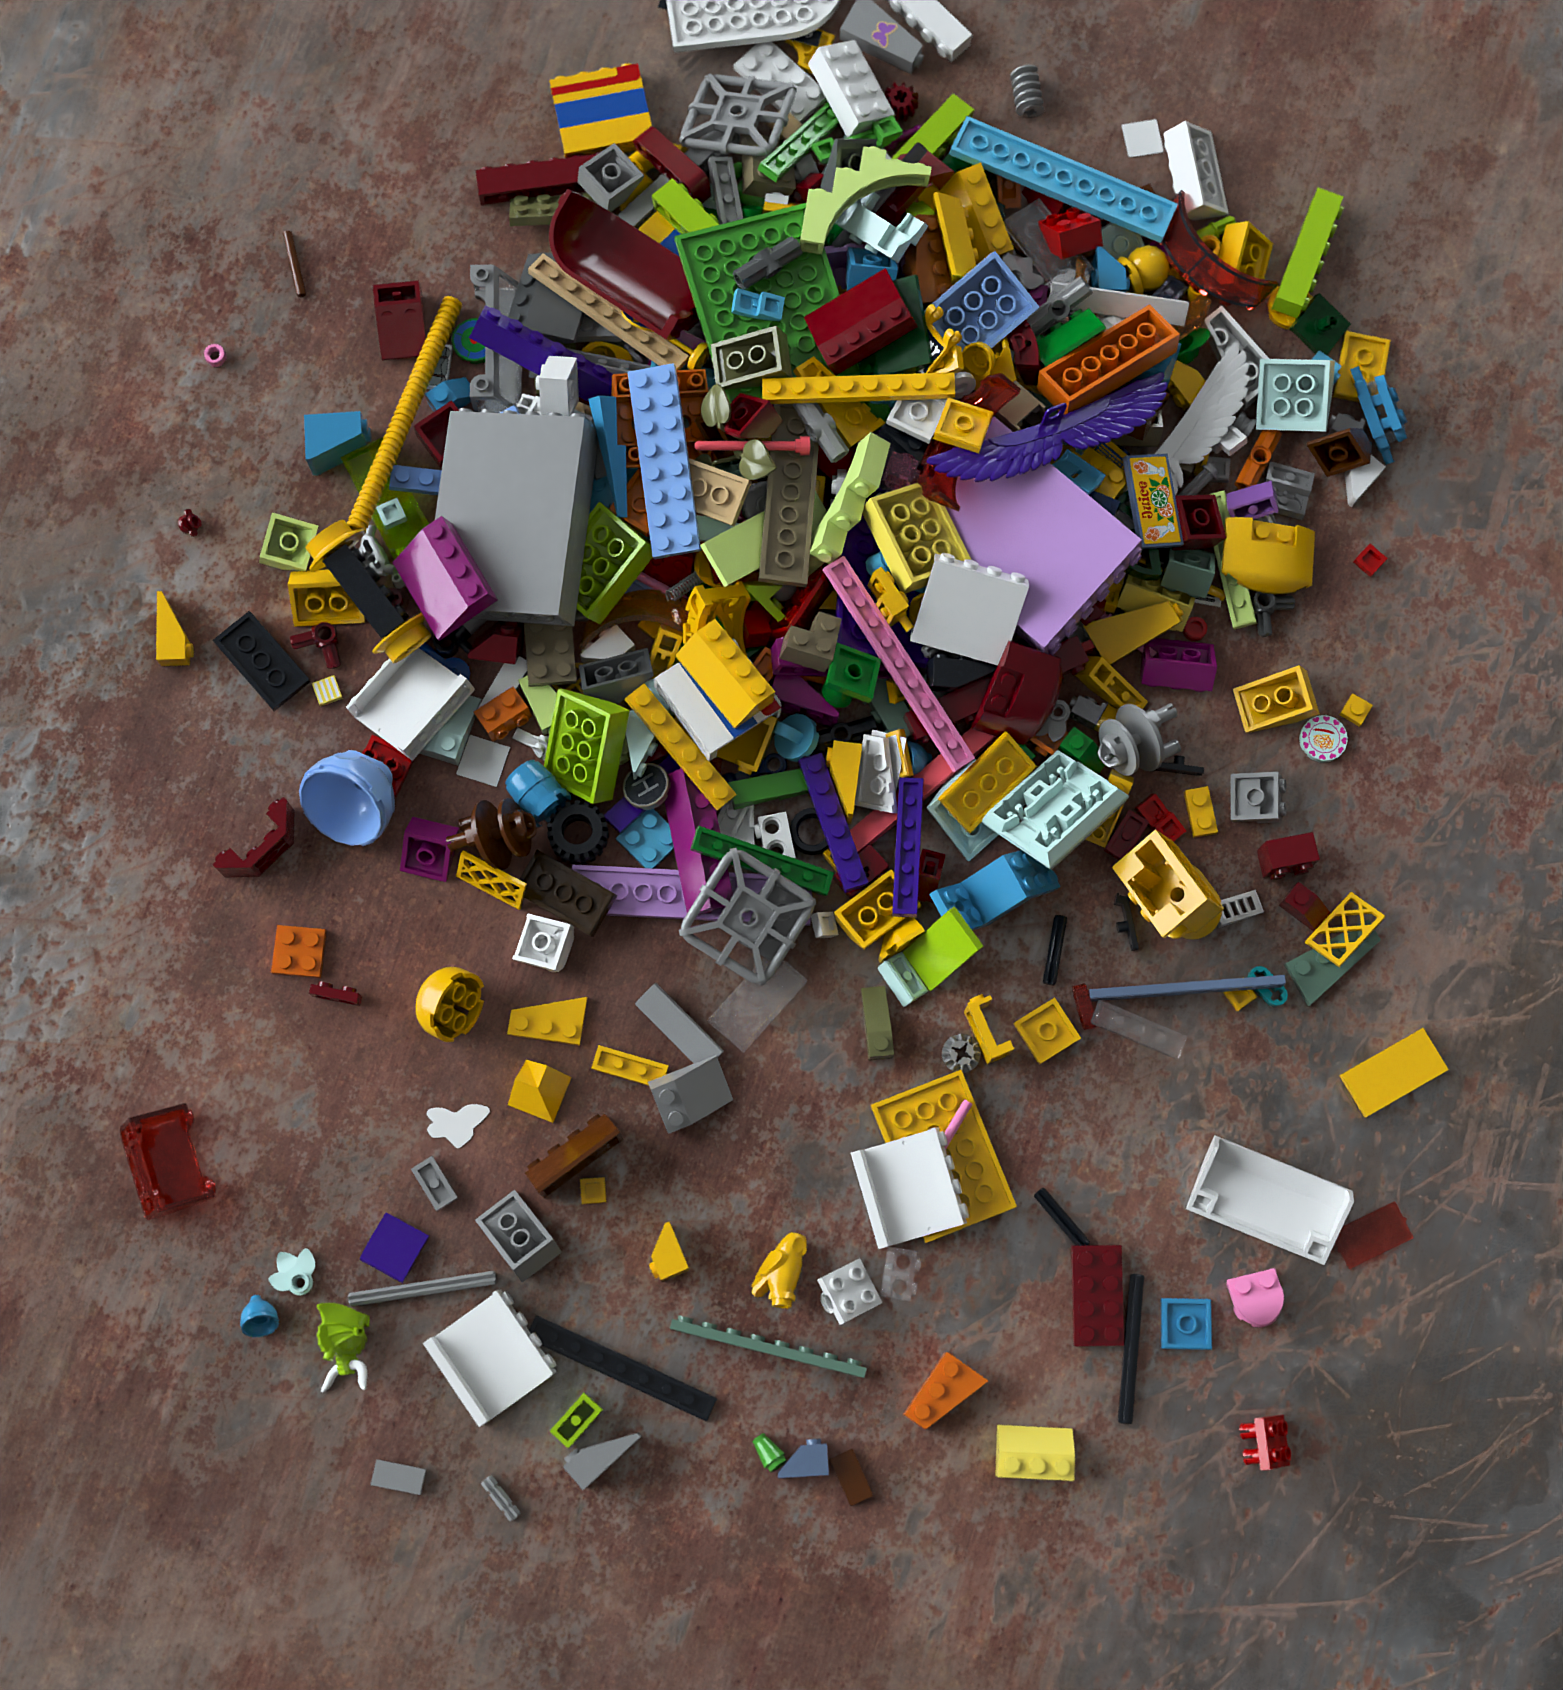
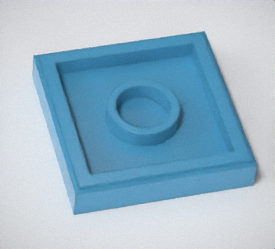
(1186, 1324)

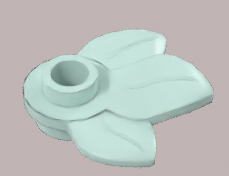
(291, 1269)

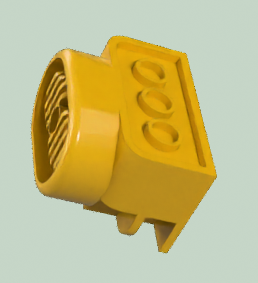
(1169, 889)

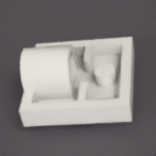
(848, 1292)

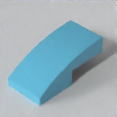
(757, 306)

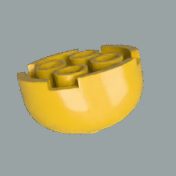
(438, 997)

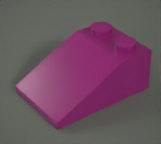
(800, 698)

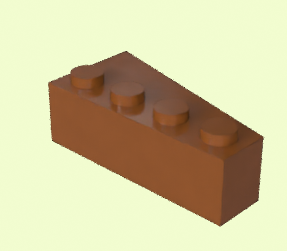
(928, 262)

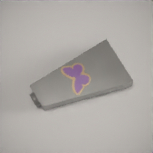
(881, 36)

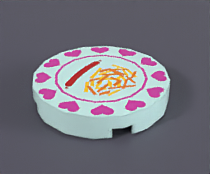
(1323, 738)

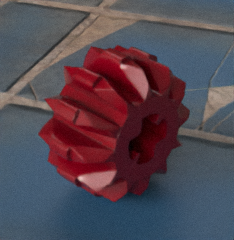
(908, 99)

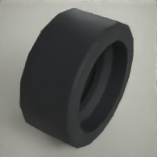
(797, 842)

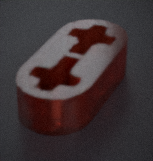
(1083, 1005)

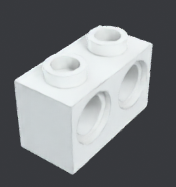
(781, 838)

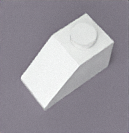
(1361, 478)

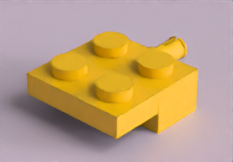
(890, 601)

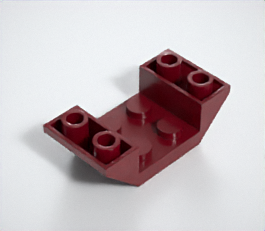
(904, 196)
(274, 846)

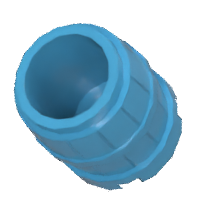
(536, 790)

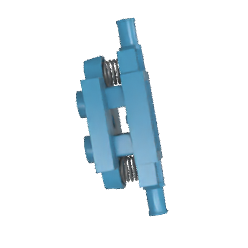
(1387, 397)

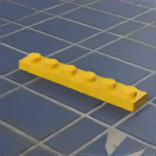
(680, 747)

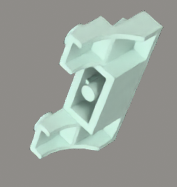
(877, 232)

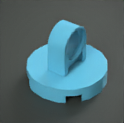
(795, 737)

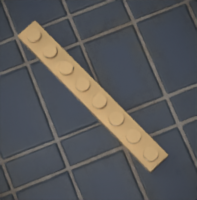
(606, 314)

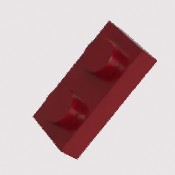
(1126, 835)
(325, 991)

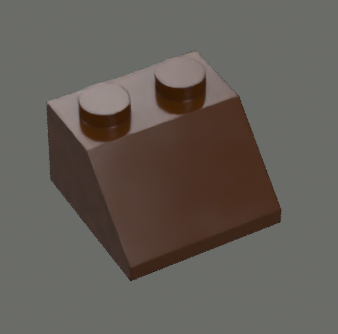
(1341, 451)

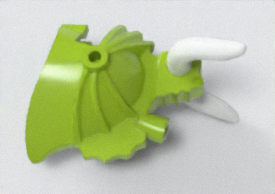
(344, 1337)

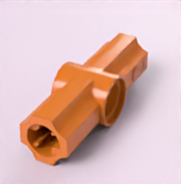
(1252, 468)

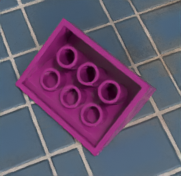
(443, 578)

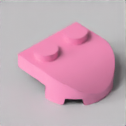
(1257, 1297)

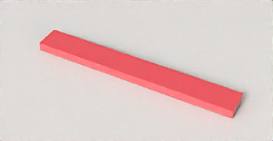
(933, 775)

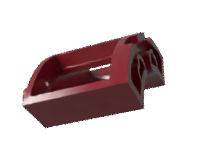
(1026, 354)

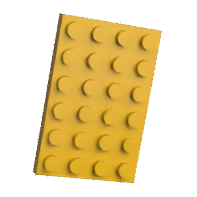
(973, 1155)

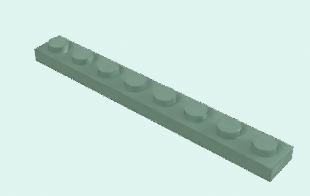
(779, 1348)

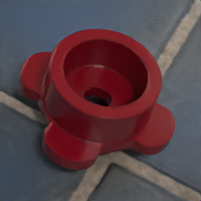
(189, 523)

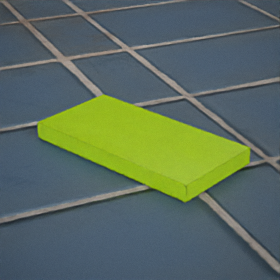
(942, 948)

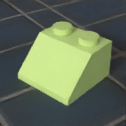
(286, 543)

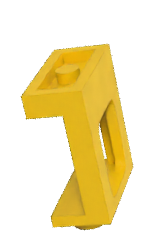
(982, 1032)

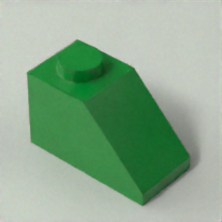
(1082, 750)

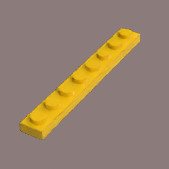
(859, 388)

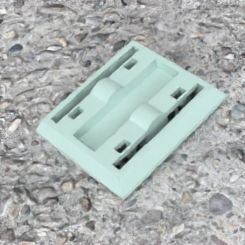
(1057, 814)

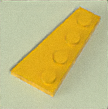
(851, 418)

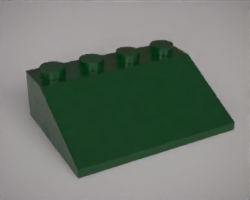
(910, 351)

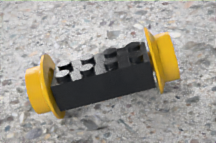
(337, 552)

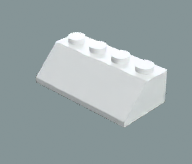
(1196, 170)

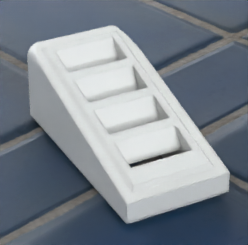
(1241, 916)

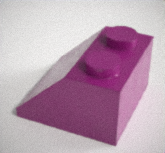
(426, 849)

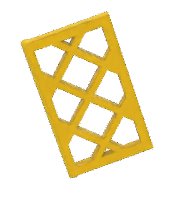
(503, 877)
(1350, 946)

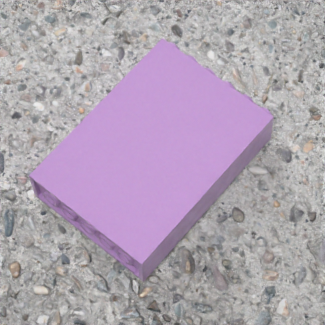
(1051, 536)

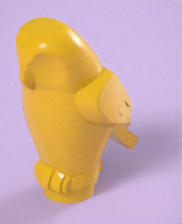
(781, 1271)

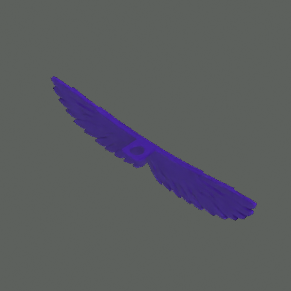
(1084, 427)

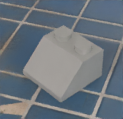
(609, 177)

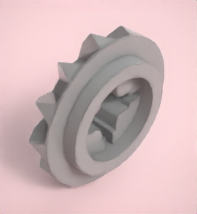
(950, 1056)

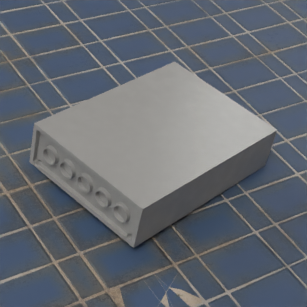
(521, 506)

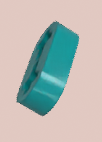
(1266, 994)

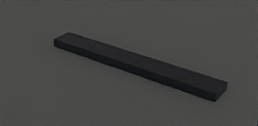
(623, 1369)

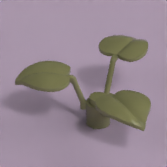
(754, 458)

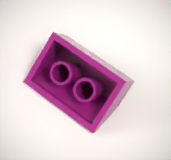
(1179, 665)

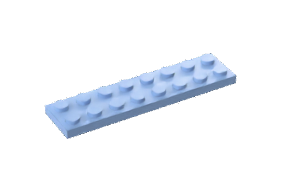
(664, 461)

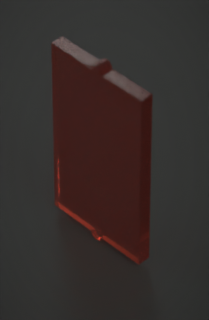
(1372, 1235)

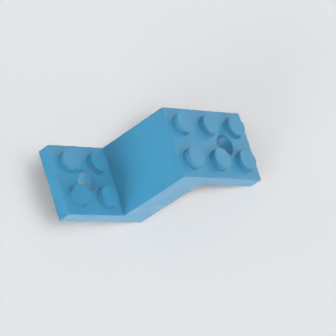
(997, 889)

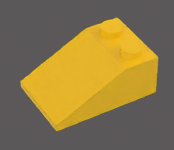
(1276, 700)
(844, 771)

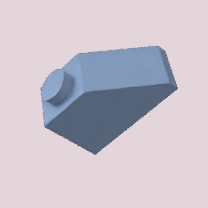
(807, 1461)

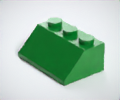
(1068, 337)

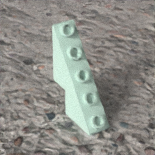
(640, 739)

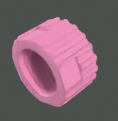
(215, 348)

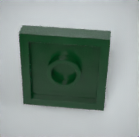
(1320, 325)

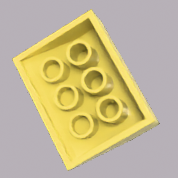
(910, 533)

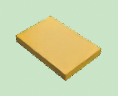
(1363, 351)

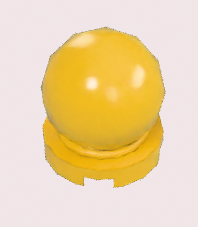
(1146, 269)

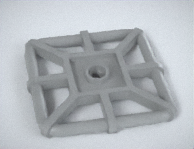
(731, 103)
(732, 920)

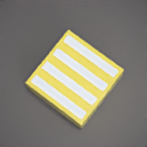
(327, 690)

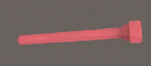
(799, 445)

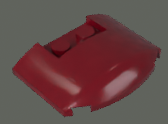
(1020, 693)

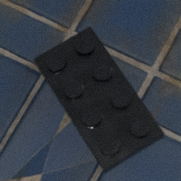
(261, 661)

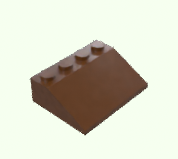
(574, 1155)

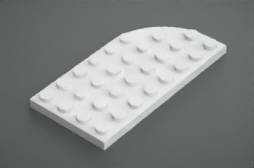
(742, 22)

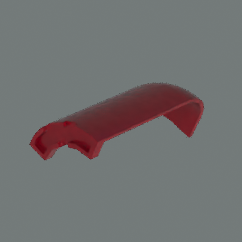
(622, 265)

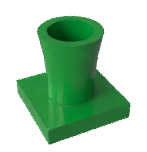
(850, 676)

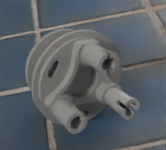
(1134, 739)

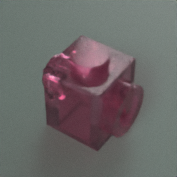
(900, 471)

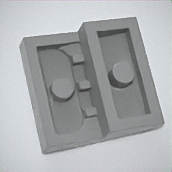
(1291, 488)

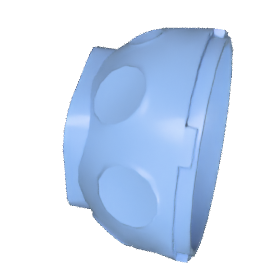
(348, 797)

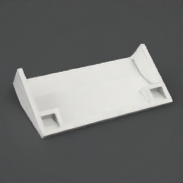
(1270, 1200)

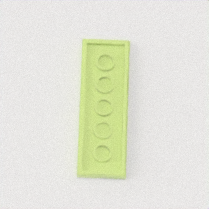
(739, 548)

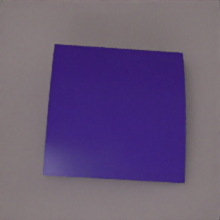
(394, 1247)

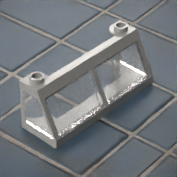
(502, 379)

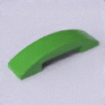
(884, 130)

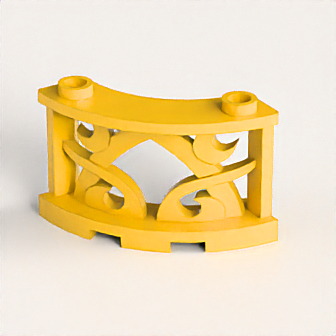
(728, 606)

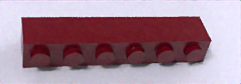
(530, 179)

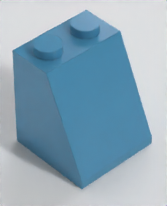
(333, 436)

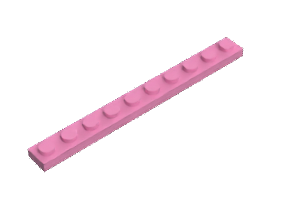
(898, 663)

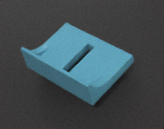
(1089, 476)

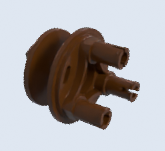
(496, 832)

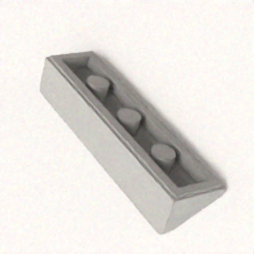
(677, 1025)

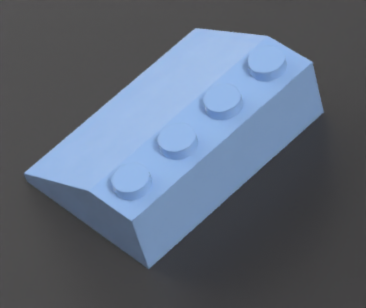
(985, 304)

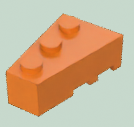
(943, 1390)

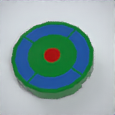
(465, 347)

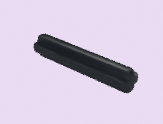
(1055, 950)
(1061, 1217)

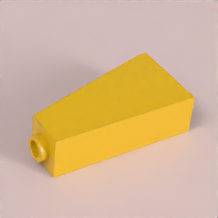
(1128, 631)

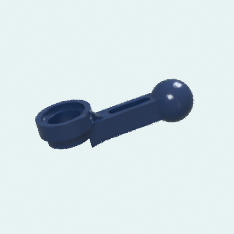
(763, 769)

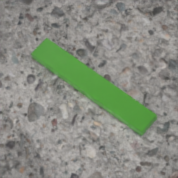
(799, 143)

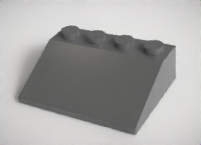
(544, 309)

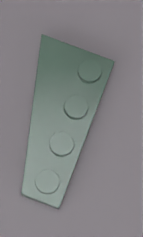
(1316, 974)

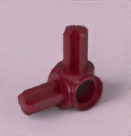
(328, 646)

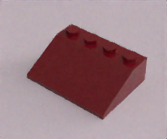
(860, 322)

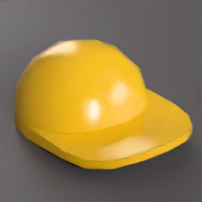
(978, 360)

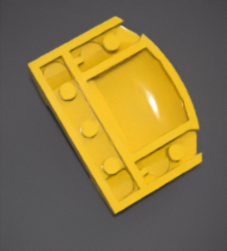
(1268, 555)

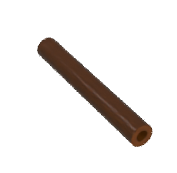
(294, 264)

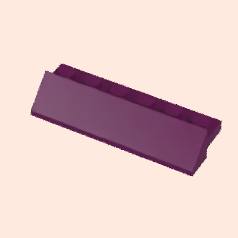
(685, 812)

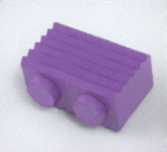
(1253, 501)

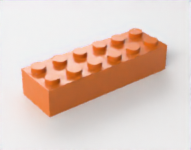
(1108, 360)

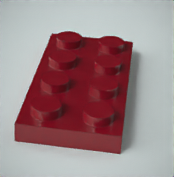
(1097, 1295)

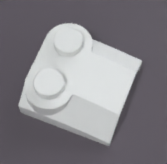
(545, 943)

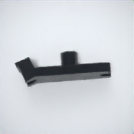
(1179, 767)
(1128, 924)

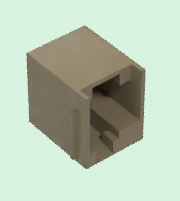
(1021, 411)

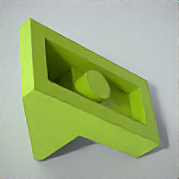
(763, 592)

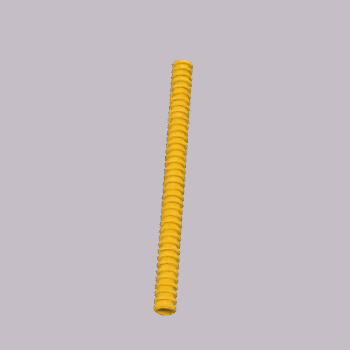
(404, 414)

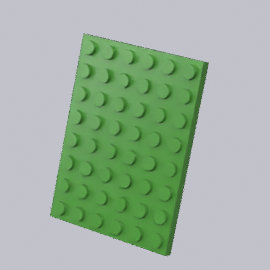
(806, 283)

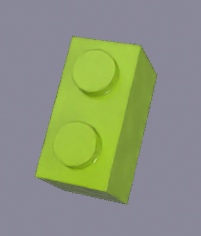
(576, 1420)

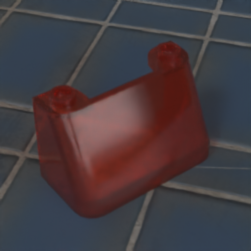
(164, 1161)

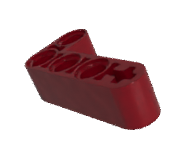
(673, 163)

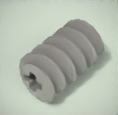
(1027, 91)

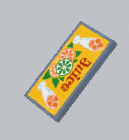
(1153, 500)

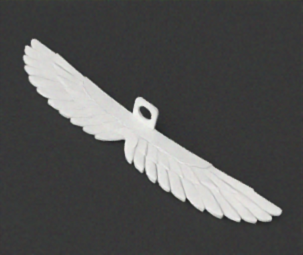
(1205, 419)

